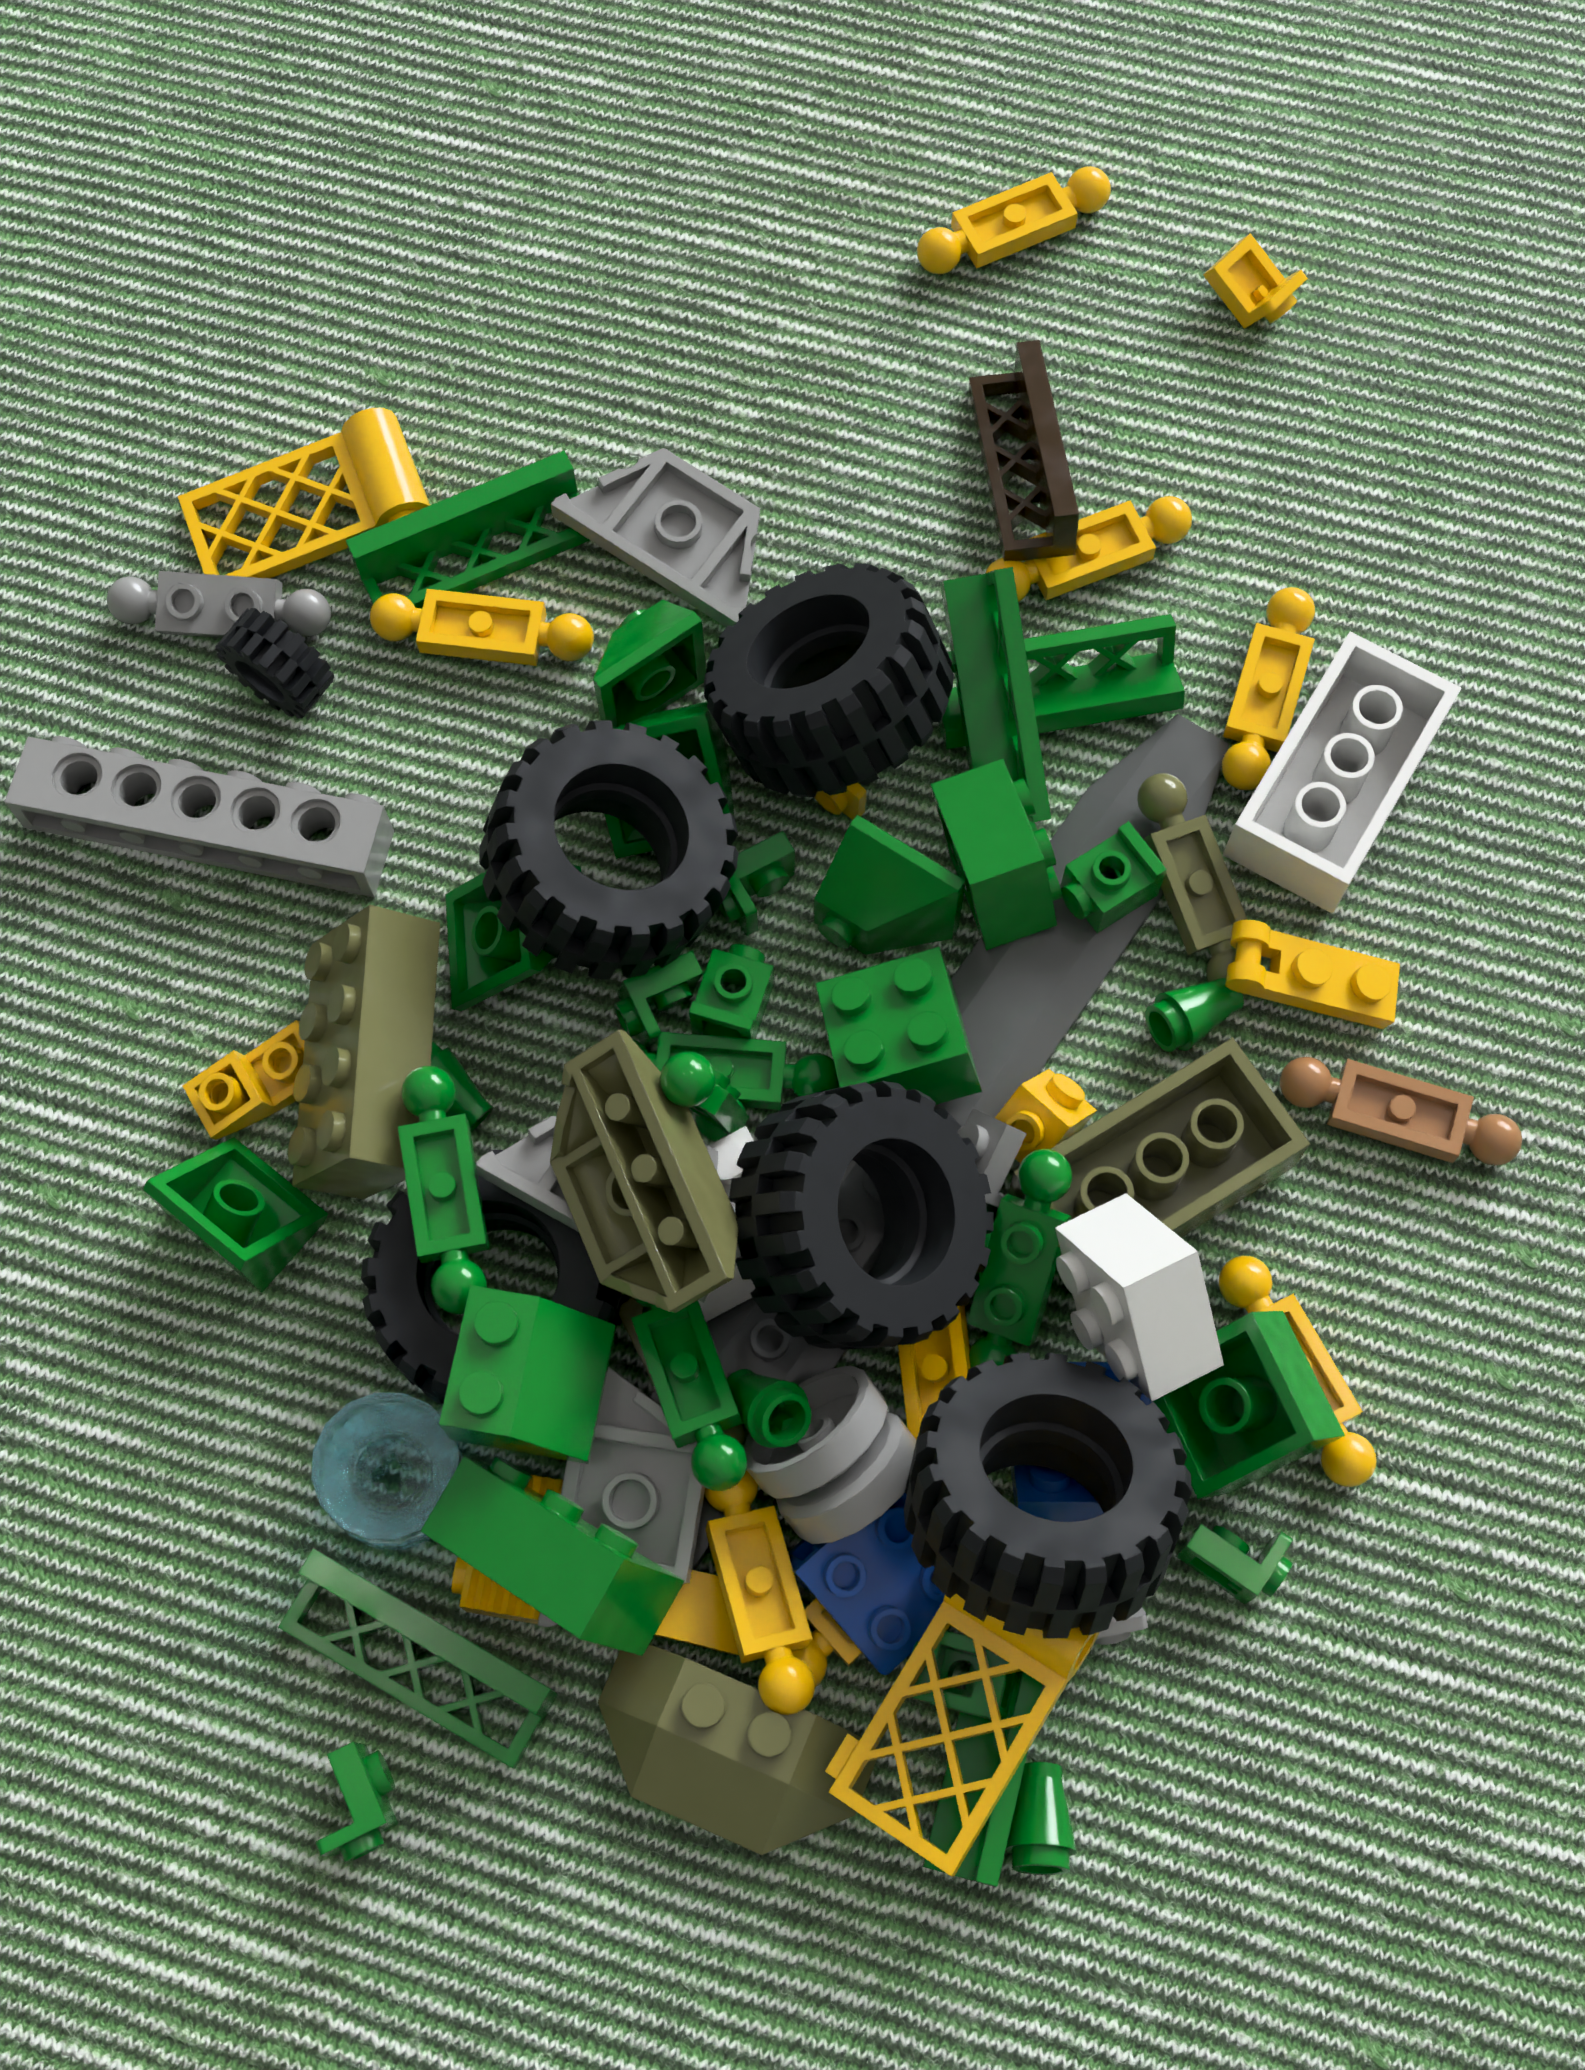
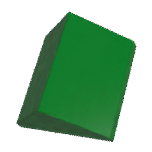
(238, 1209)

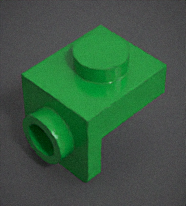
(364, 1784)

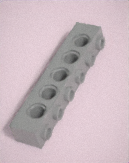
(55, 770)

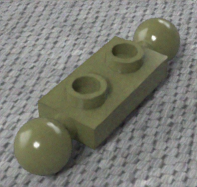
(1196, 874)

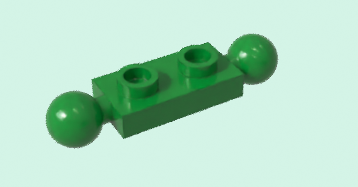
(752, 1065)
(694, 1083)
(442, 1187)
(1021, 1259)
(693, 1391)

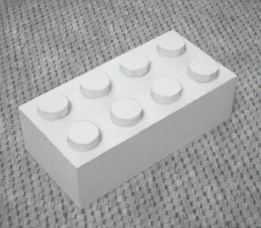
(1340, 772)

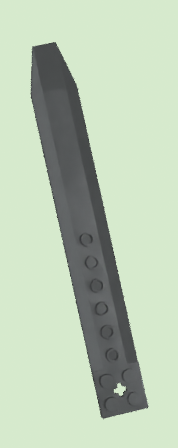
(1015, 1014)

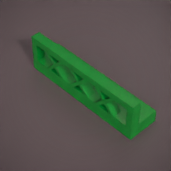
(463, 521)
(994, 678)
(1105, 689)
(431, 1635)
(979, 1761)

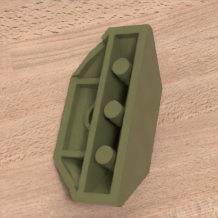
(640, 1180)
(719, 1753)

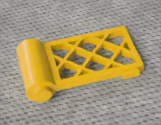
(371, 463)
(1044, 1659)

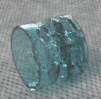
(357, 1452)

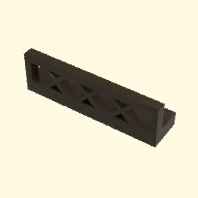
(1043, 448)

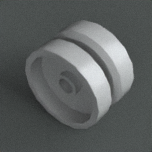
(846, 1463)

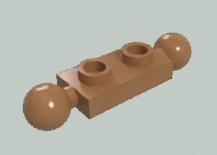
(1401, 1111)

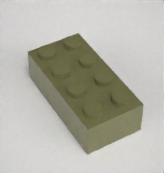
(362, 1037)
(1184, 1144)

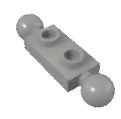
(212, 603)

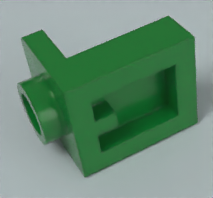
(759, 871)
(660, 986)
(1225, 1562)

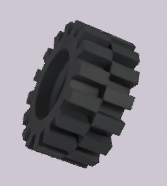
(274, 663)

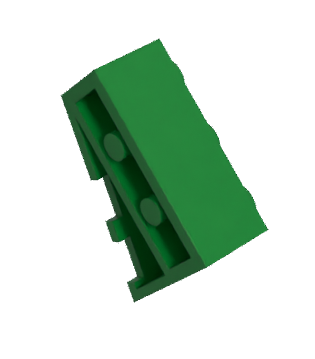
(551, 1557)

